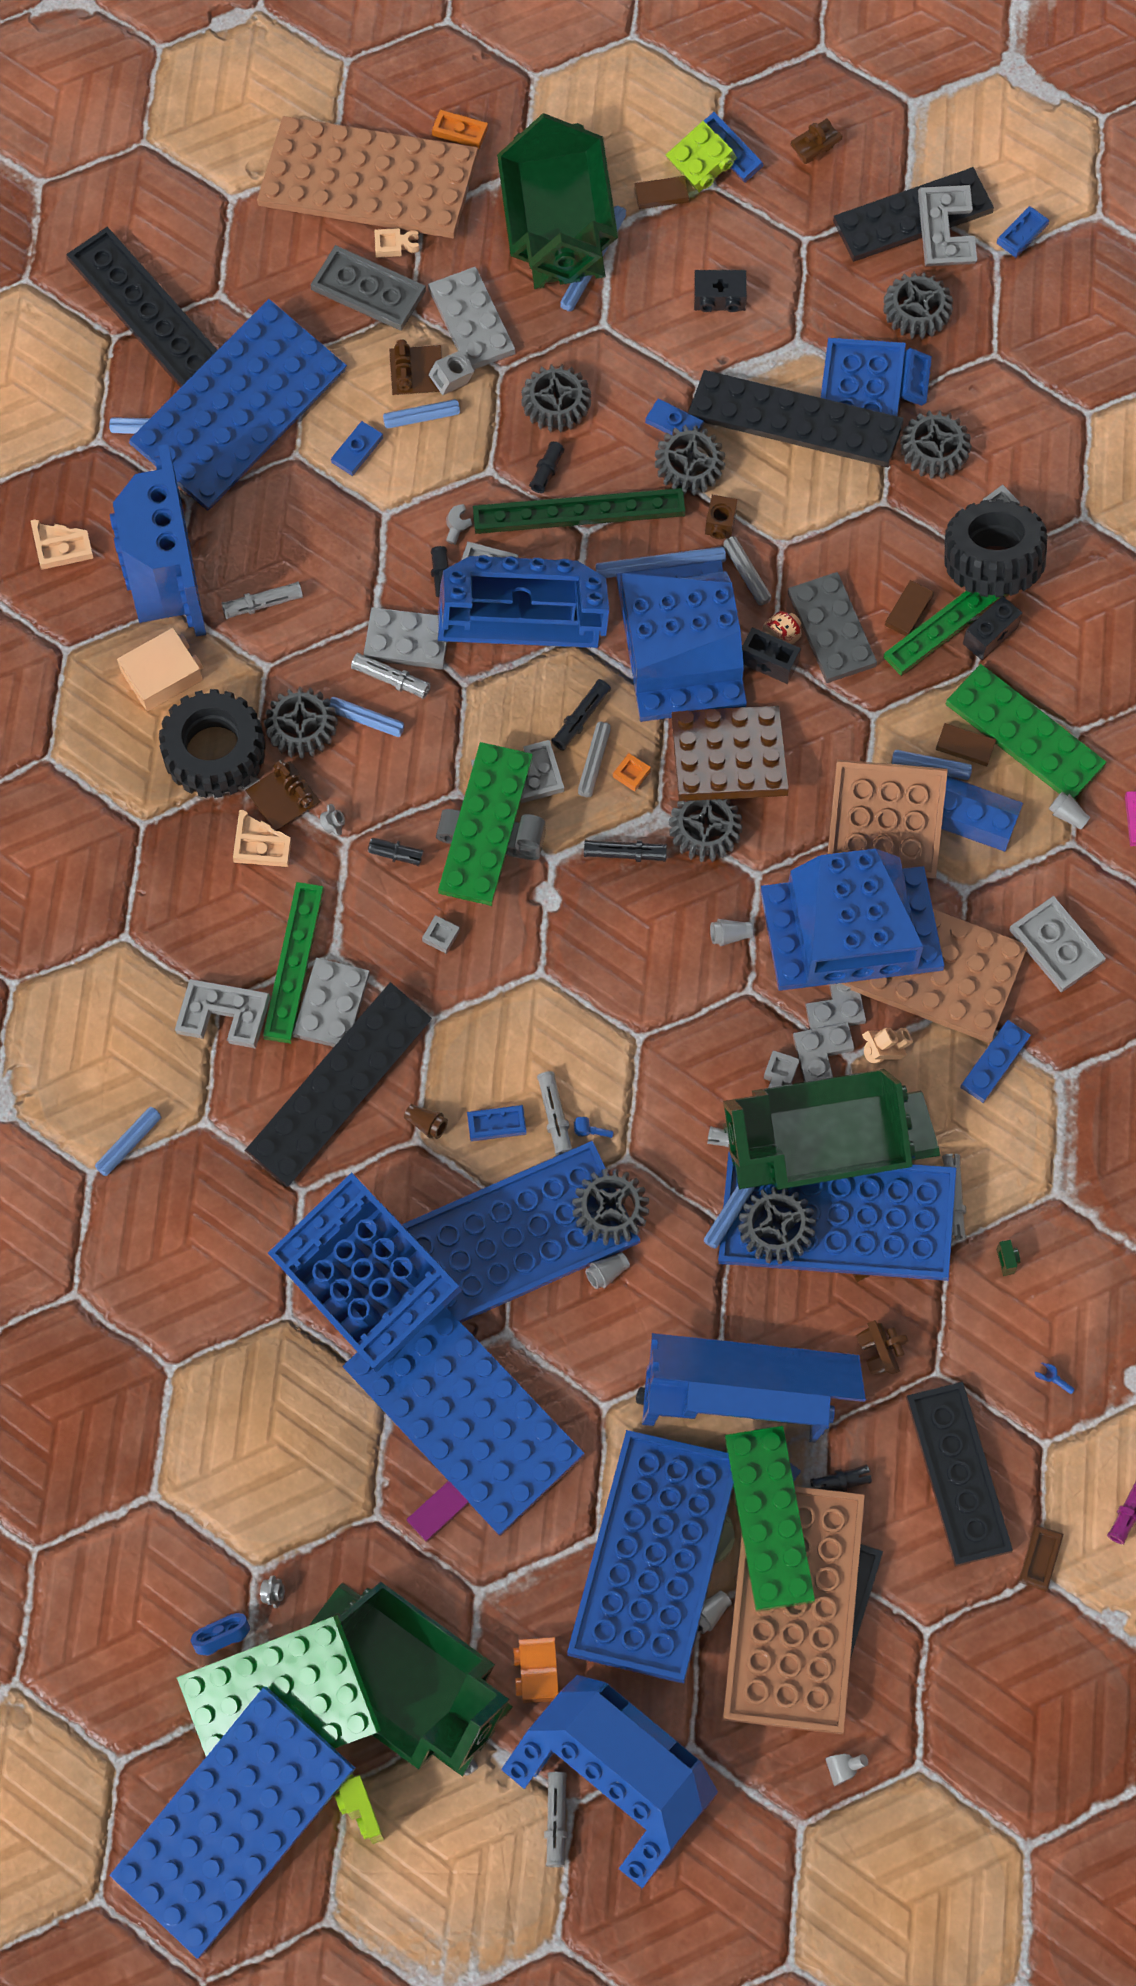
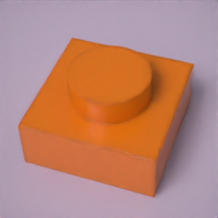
(631, 772)

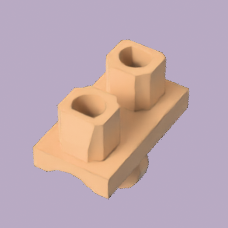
(886, 1044)

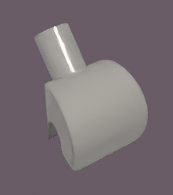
(456, 524)
(844, 1767)

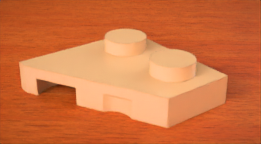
(60, 545)
(260, 843)

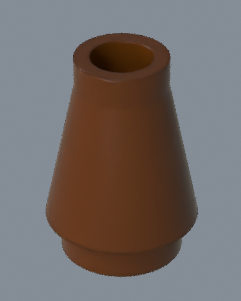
(427, 1121)

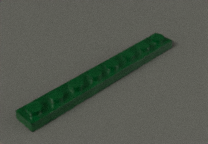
(578, 511)

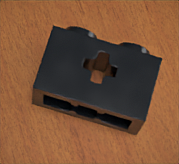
(720, 290)
(992, 628)
(770, 655)

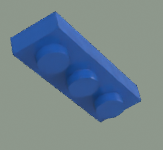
(747, 162)
(995, 1061)

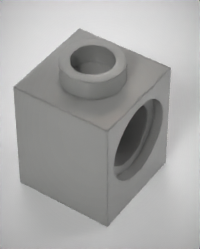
(446, 379)

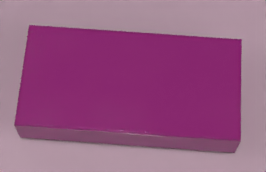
(437, 1511)

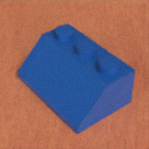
(979, 814)

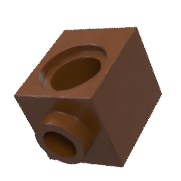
(721, 507)

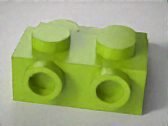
(701, 156)
(355, 1802)

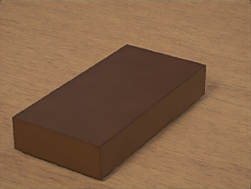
(661, 192)
(909, 608)
(965, 744)
(1040, 1558)

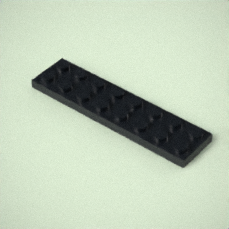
(142, 305)
(796, 418)
(338, 1084)

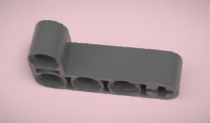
(525, 839)

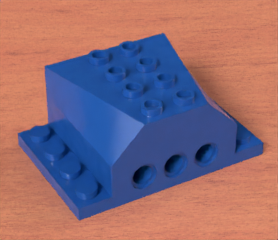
(156, 546)
(682, 639)
(851, 921)
(365, 1272)

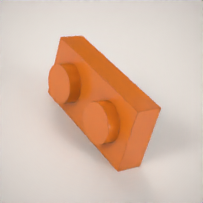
(459, 129)

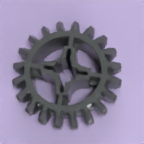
(921, 296)
(569, 390)
(924, 453)
(679, 459)
(278, 720)
(681, 822)
(602, 1215)
(786, 1220)

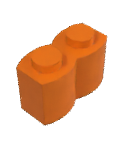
(538, 1670)

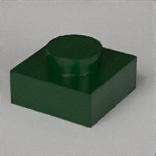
(1008, 1257)

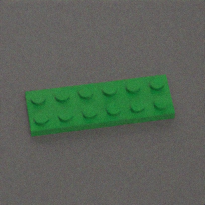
(1025, 732)
(485, 824)
(769, 1518)

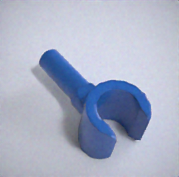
(583, 1128)
(1051, 1375)

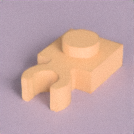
(390, 242)

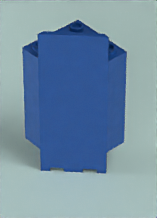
(747, 1381)

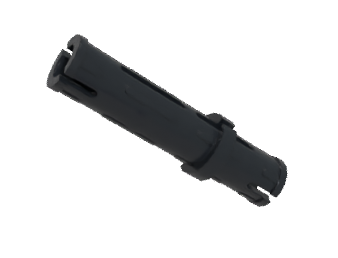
(574, 723)
(625, 850)

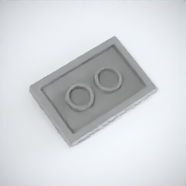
(404, 638)
(1057, 944)
(330, 1002)

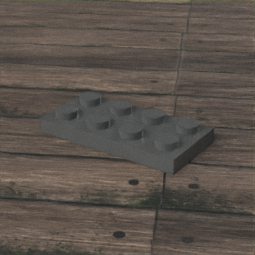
(368, 288)
(832, 627)

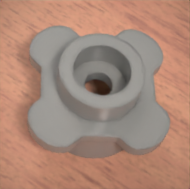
(332, 820)
(272, 1591)

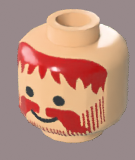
(784, 627)

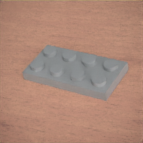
(471, 318)

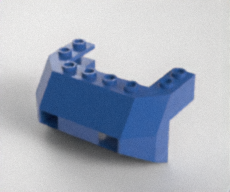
(522, 602)
(625, 1760)

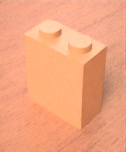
(160, 668)

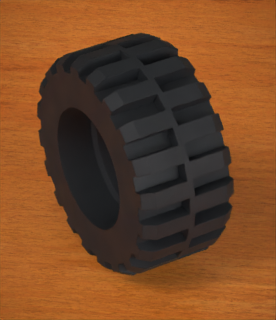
(995, 570)
(206, 712)

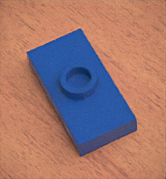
(1022, 231)
(915, 376)
(667, 417)
(357, 448)
(496, 1123)

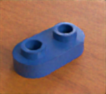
(220, 1634)

